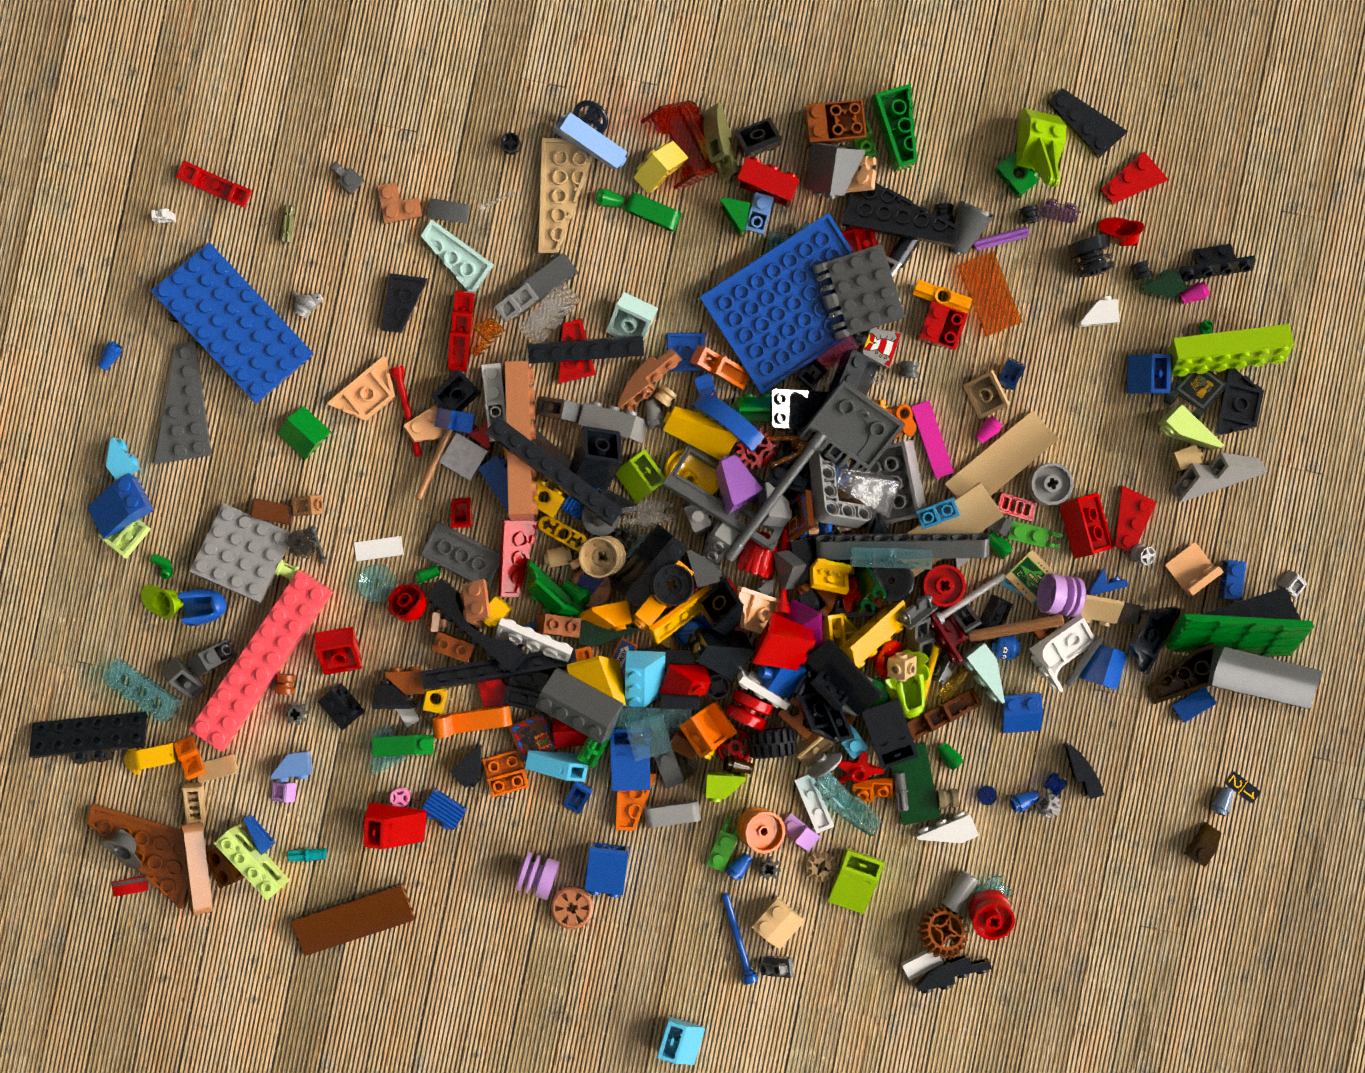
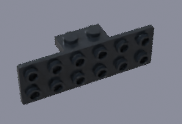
(88, 737)

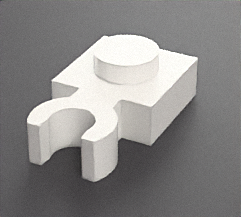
(163, 216)

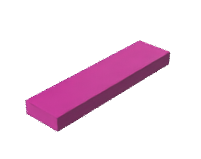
(932, 439)

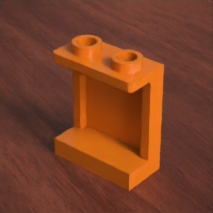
(708, 729)

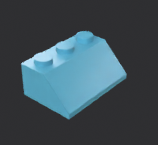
(643, 677)

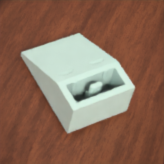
(985, 666)

